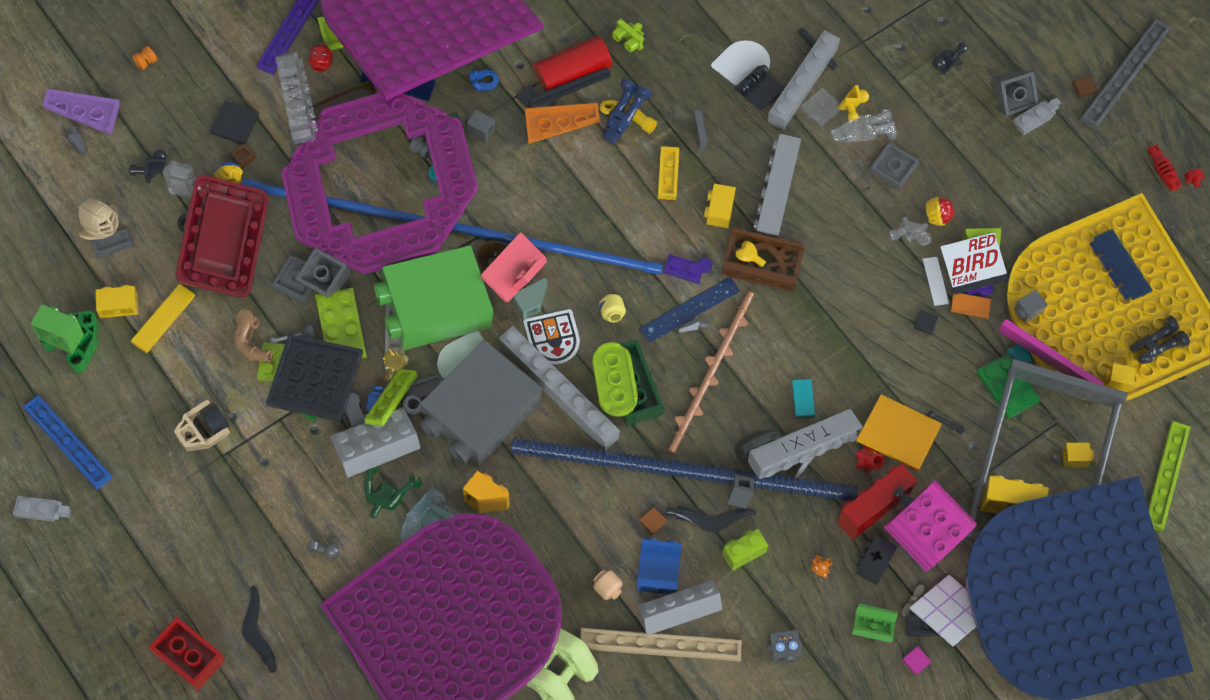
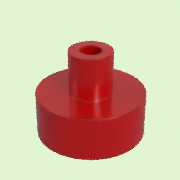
(1194, 177)

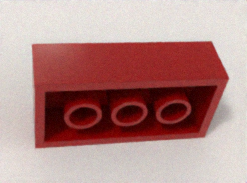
(876, 501)

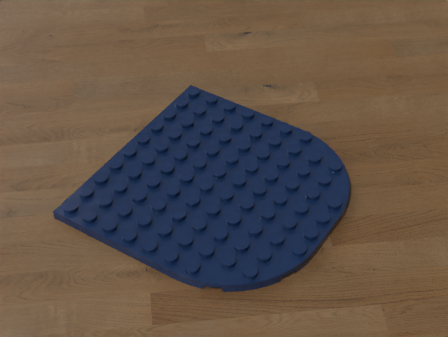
(1075, 594)

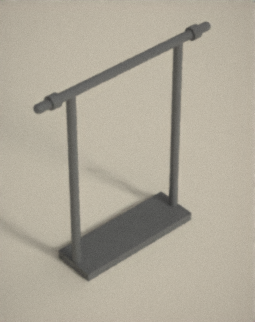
(1061, 383)

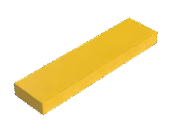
(163, 318)

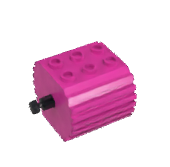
(929, 524)

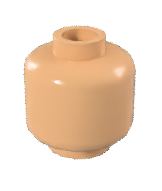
(607, 585)

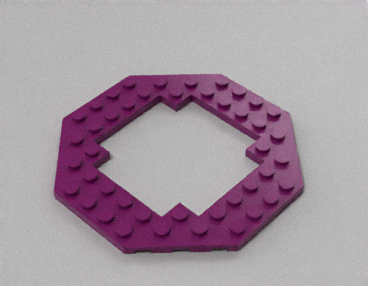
(399, 243)

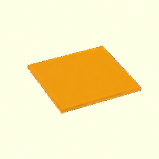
(899, 432)

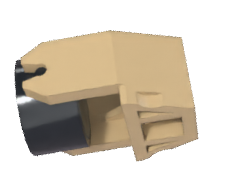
(213, 418)

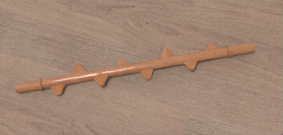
(710, 379)

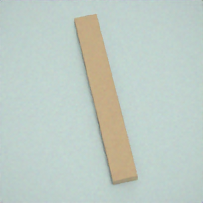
(662, 644)

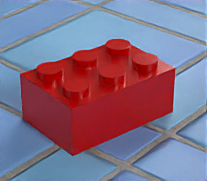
(186, 653)

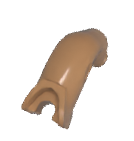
(245, 327)

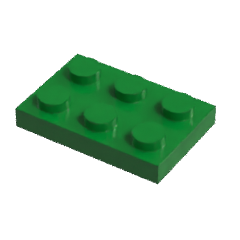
(994, 379)

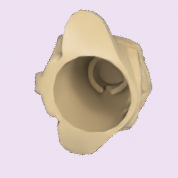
(94, 212)

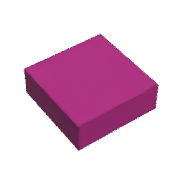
(916, 661)

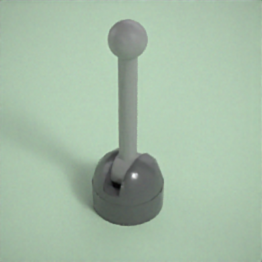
(307, 331)

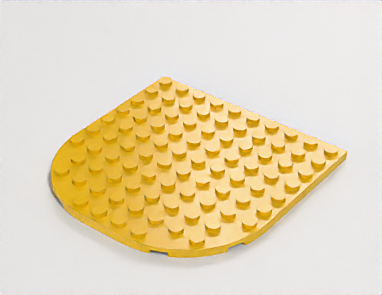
(1088, 314)

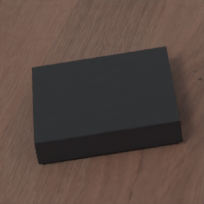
(234, 122)

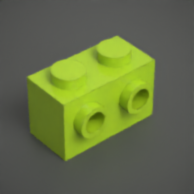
(744, 549)

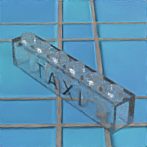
(296, 97)

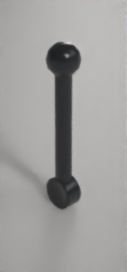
(960, 429)

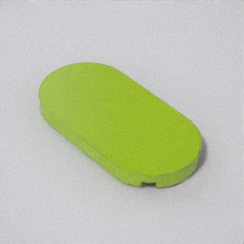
(614, 379)

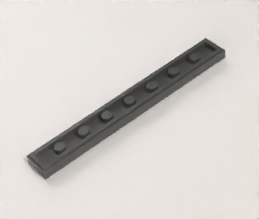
(1125, 74)

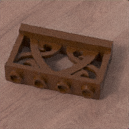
(776, 247)

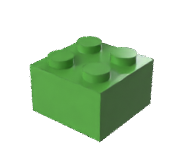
(57, 328)

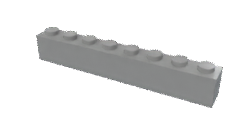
(559, 388)

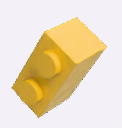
(721, 204)
(116, 301)

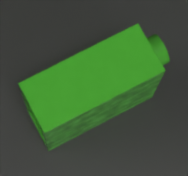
(434, 298)

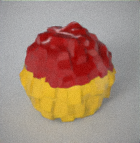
(939, 211)

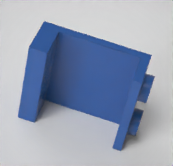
(658, 566)

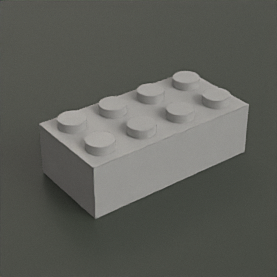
(373, 445)

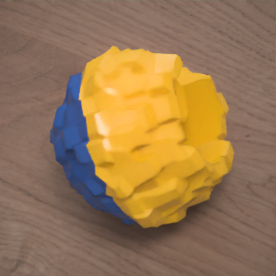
(229, 172)

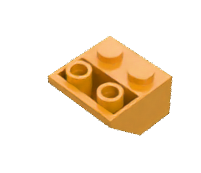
(484, 494)

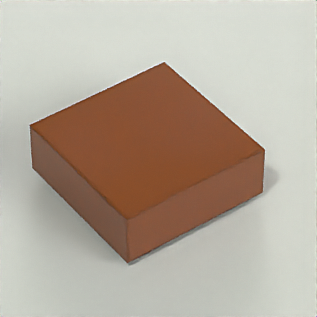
(653, 521)

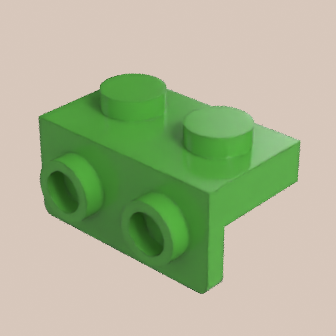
(874, 623)

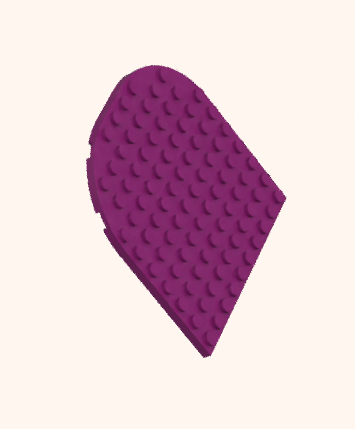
(419, 40)
(451, 613)

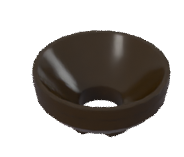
(487, 251)

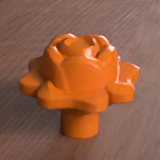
(821, 566)

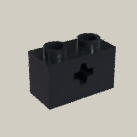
(883, 551)

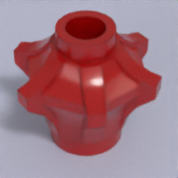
(869, 459)

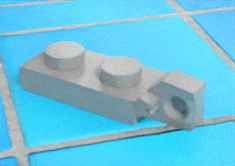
(1036, 116)
(40, 509)

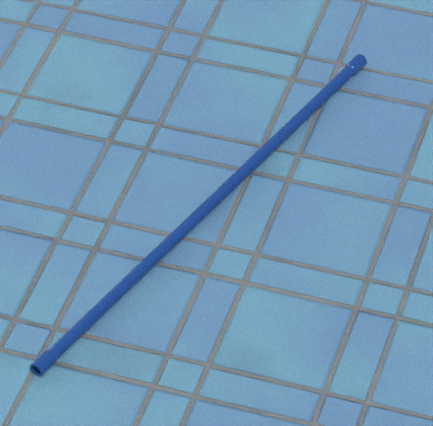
(646, 266)

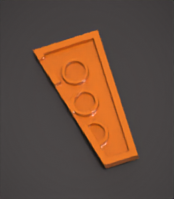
(556, 120)

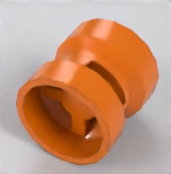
(144, 58)

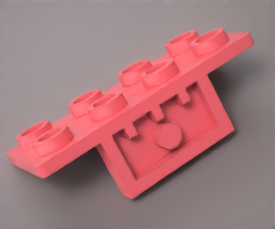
(514, 267)

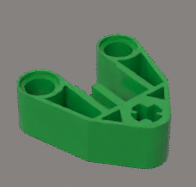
(87, 344)

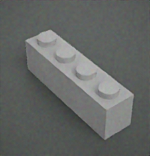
(680, 607)

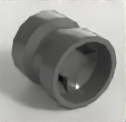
(421, 146)

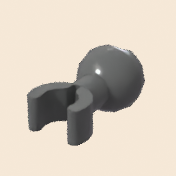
(330, 550)

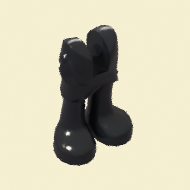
(1168, 328)

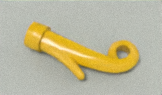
(647, 123)

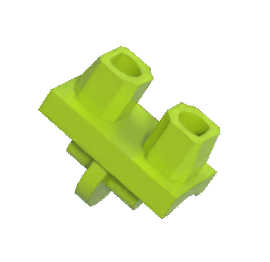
(631, 33)

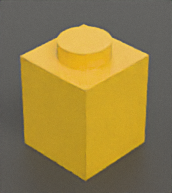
(1120, 377)
(1077, 455)

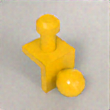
(853, 100)

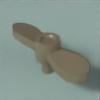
(913, 599)

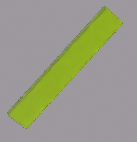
(1167, 474)

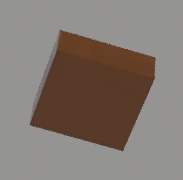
(1084, 86)
(243, 155)

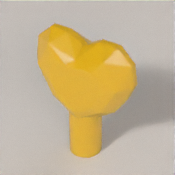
(749, 253)

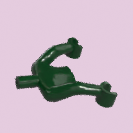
(386, 495)

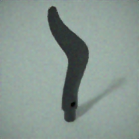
(706, 522)
(252, 634)

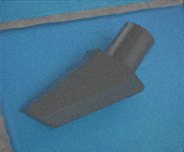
(76, 139)
(694, 325)

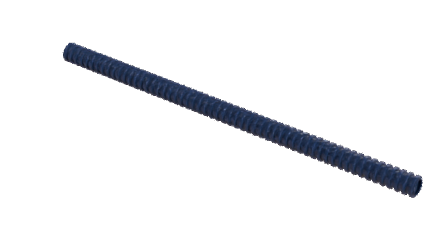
(681, 469)

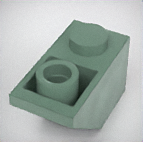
(530, 299)

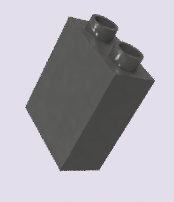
(479, 404)

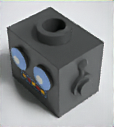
(784, 646)

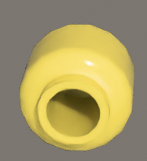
(612, 308)

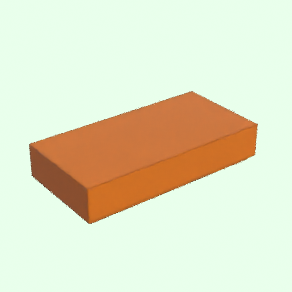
(970, 305)

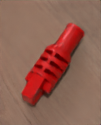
(1164, 168)

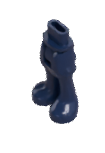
(619, 121)

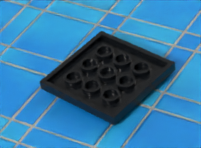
(314, 377)

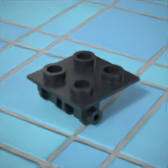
(759, 87)

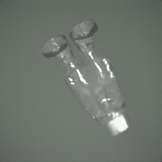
(863, 128)

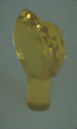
(394, 363)

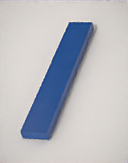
(67, 442)

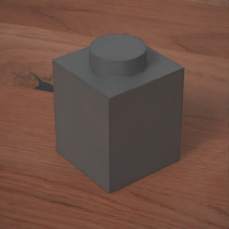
(480, 125)
(1030, 306)
(740, 491)

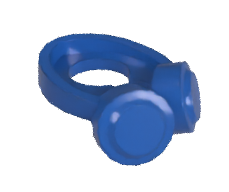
(475, 76)

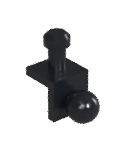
(949, 58)
(152, 166)

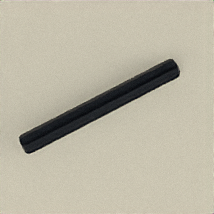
(569, 87)

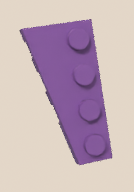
(86, 109)

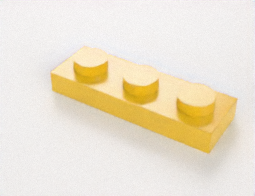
(668, 173)

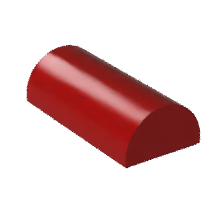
(572, 63)

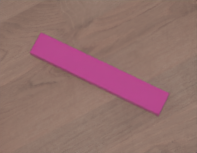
(1045, 352)

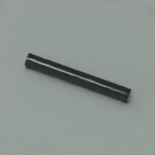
(807, 37)

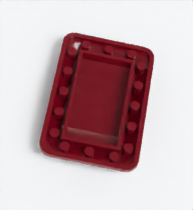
(222, 236)

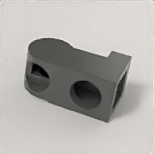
(354, 411)

